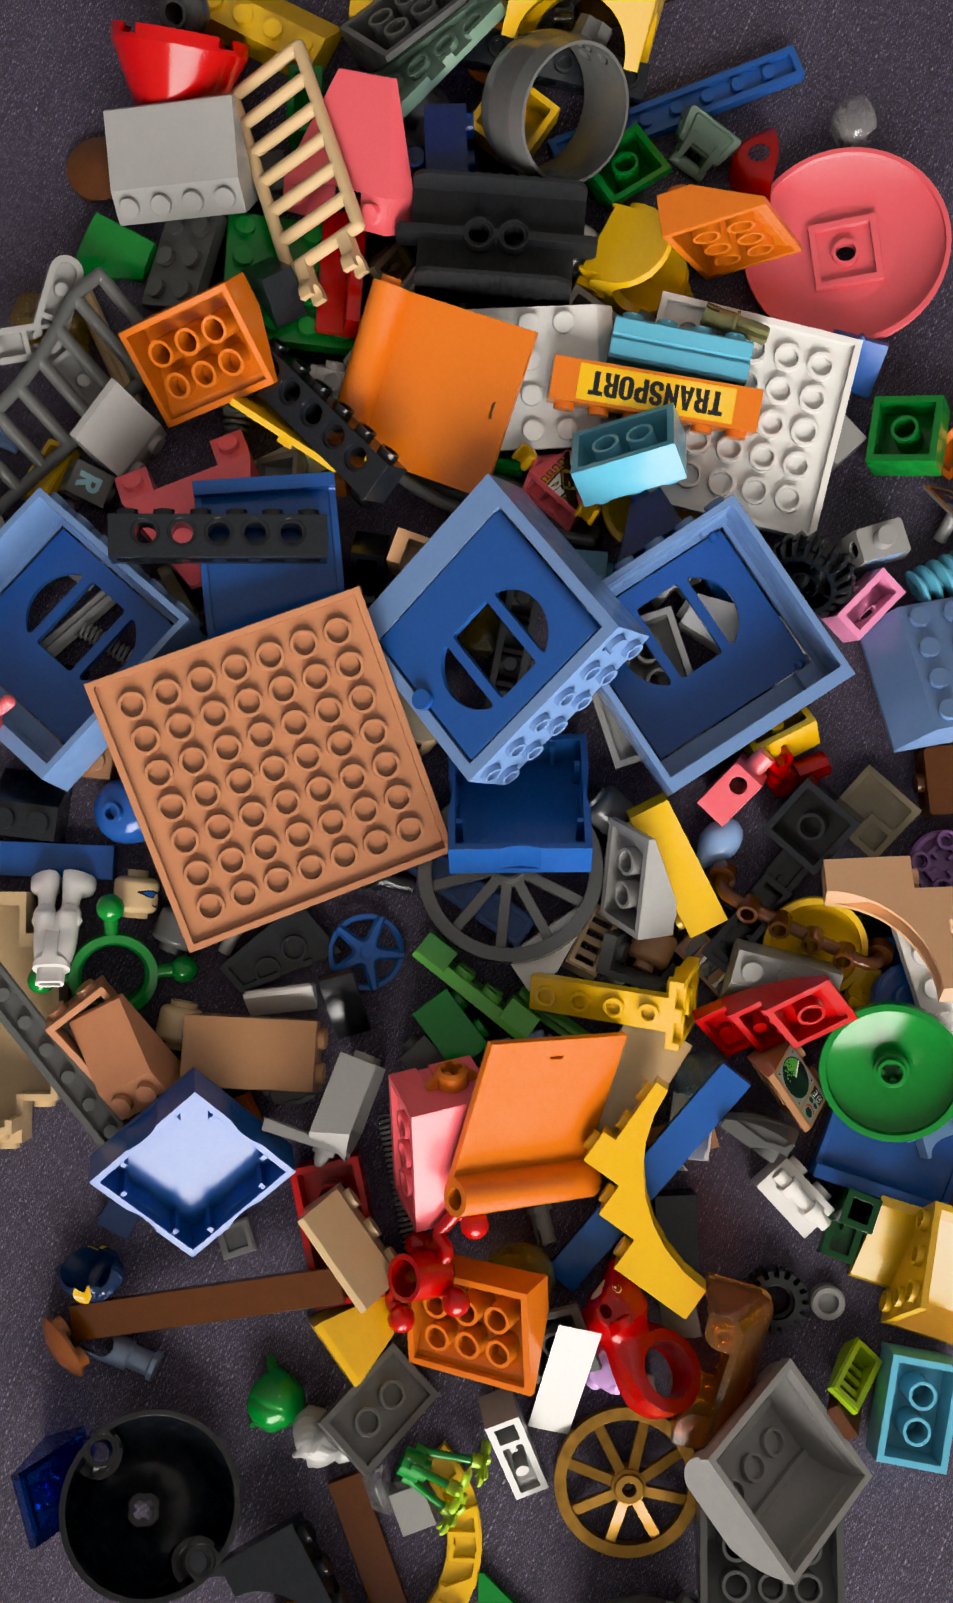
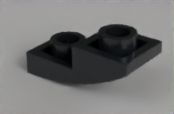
(344, 1003)

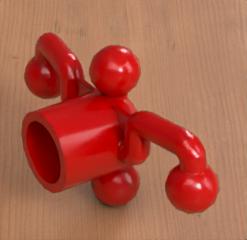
(429, 1271)

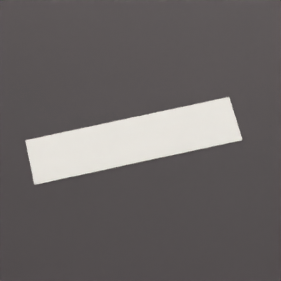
(564, 1379)

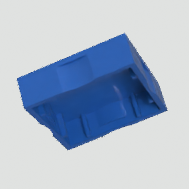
(529, 824)
(191, 1163)

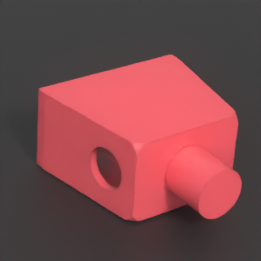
(729, 793)

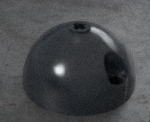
(191, 1501)

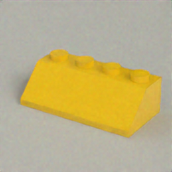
(271, 27)

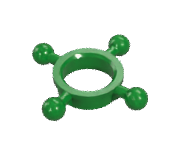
(110, 909)

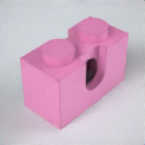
(873, 591)

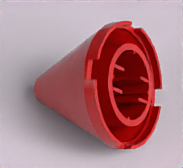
(175, 63)

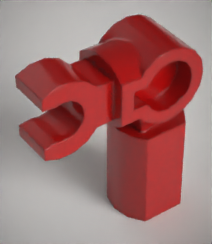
(785, 774)

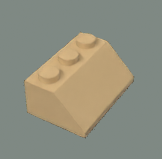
(348, 1245)

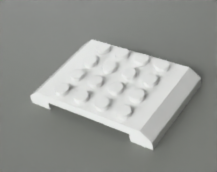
(561, 330)

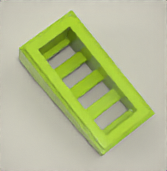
(869, 1364)

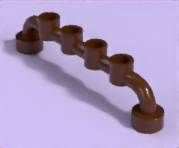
(781, 924)

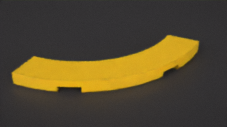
(463, 1540)

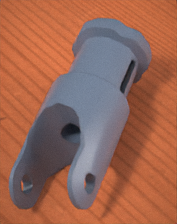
(130, 1355)

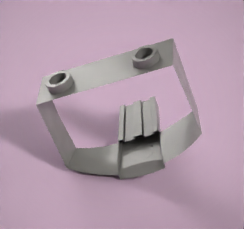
(341, 1110)

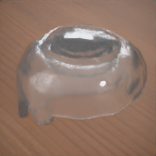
(853, 122)

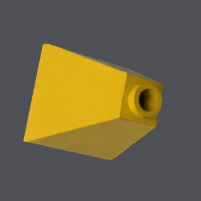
(353, 1337)

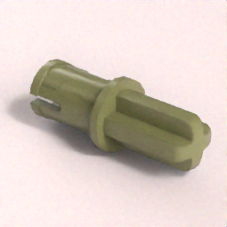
(730, 321)

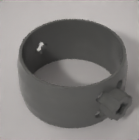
(603, 110)

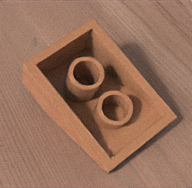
(124, 1056)

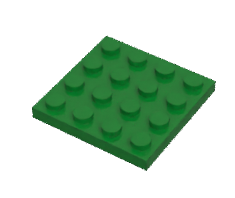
(250, 243)

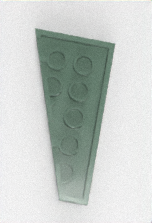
(440, 50)

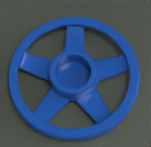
(367, 950)

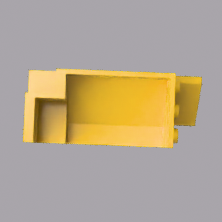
(914, 1262)

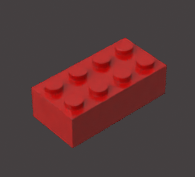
(312, 1182)

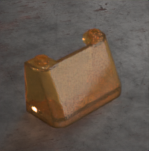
(737, 1329)

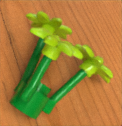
(416, 1466)

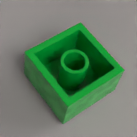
(908, 435)
(451, 1025)

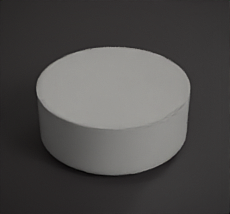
(826, 1301)

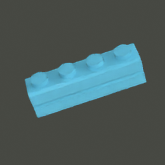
(679, 350)

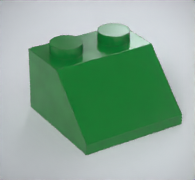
(630, 169)

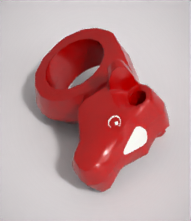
(621, 1316)

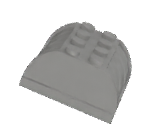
(777, 1475)

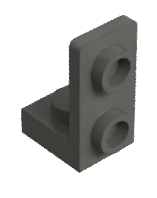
(611, 959)

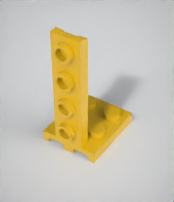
(624, 1004)

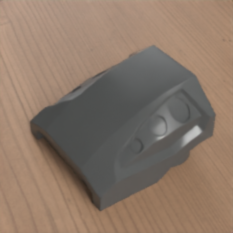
(761, 1132)

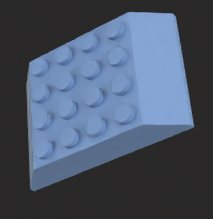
(913, 673)

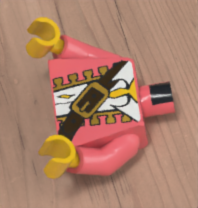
(552, 486)

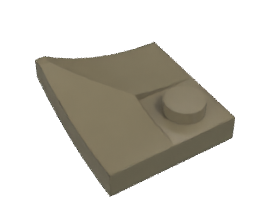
(882, 807)

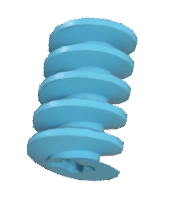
(932, 579)

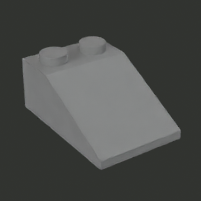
(118, 431)
(636, 884)

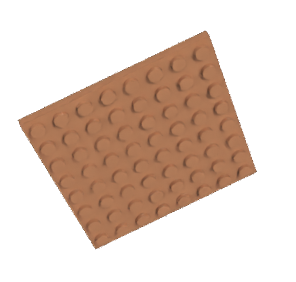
(270, 768)

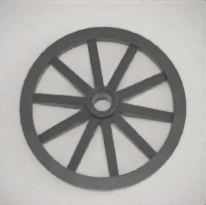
(499, 952)

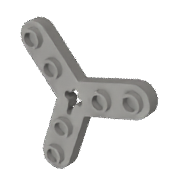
(60, 277)

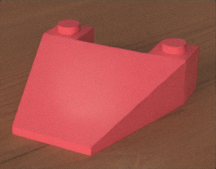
(373, 146)
(140, 492)

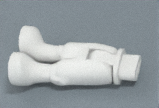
(58, 931)

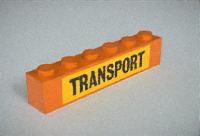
(631, 390)

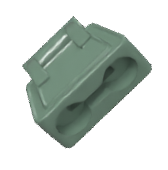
(704, 138)

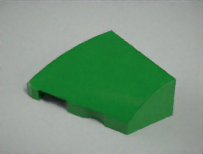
(116, 250)

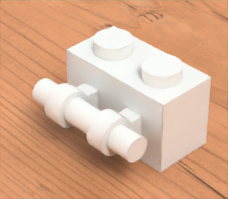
(793, 1195)

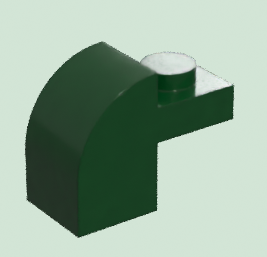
(852, 1216)

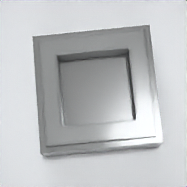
(238, 1238)

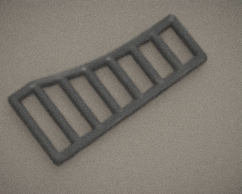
(40, 361)

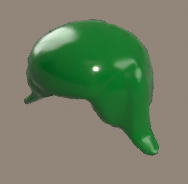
(275, 1399)

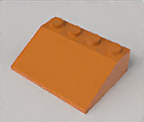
(723, 229)
(202, 351)
(499, 1334)

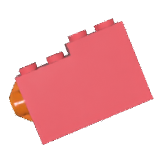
(425, 1130)

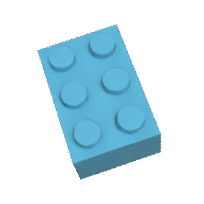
(629, 455)
(912, 1409)

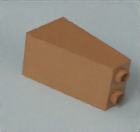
(255, 1051)

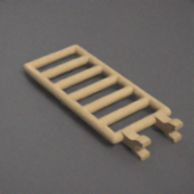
(343, 238)

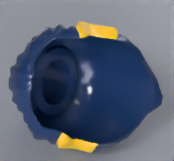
(91, 1274)

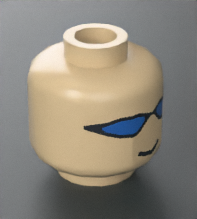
(138, 893)

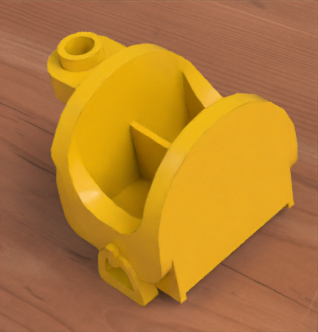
(634, 262)

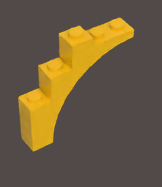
(647, 1255)

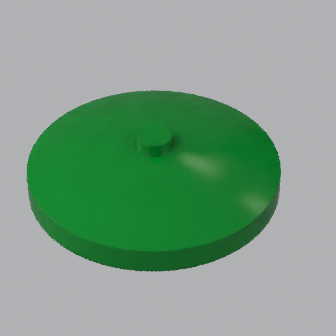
(890, 1072)

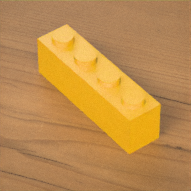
(695, 898)

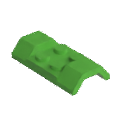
(512, 1016)

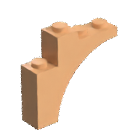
(891, 893)

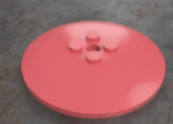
(881, 212)

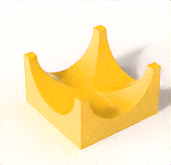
(636, 17)

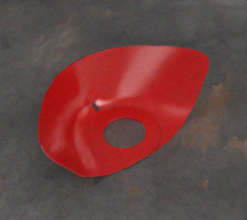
(750, 175)

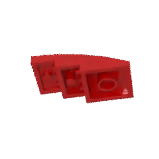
(775, 1013)

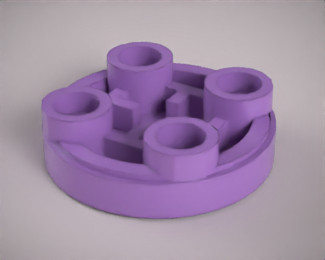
(933, 858)

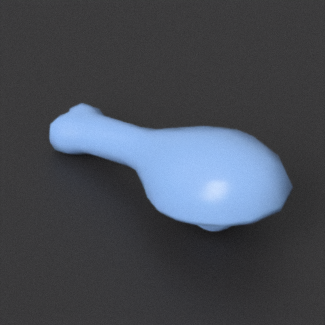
(719, 842)

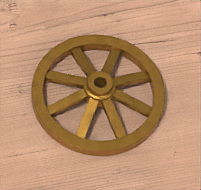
(621, 1475)

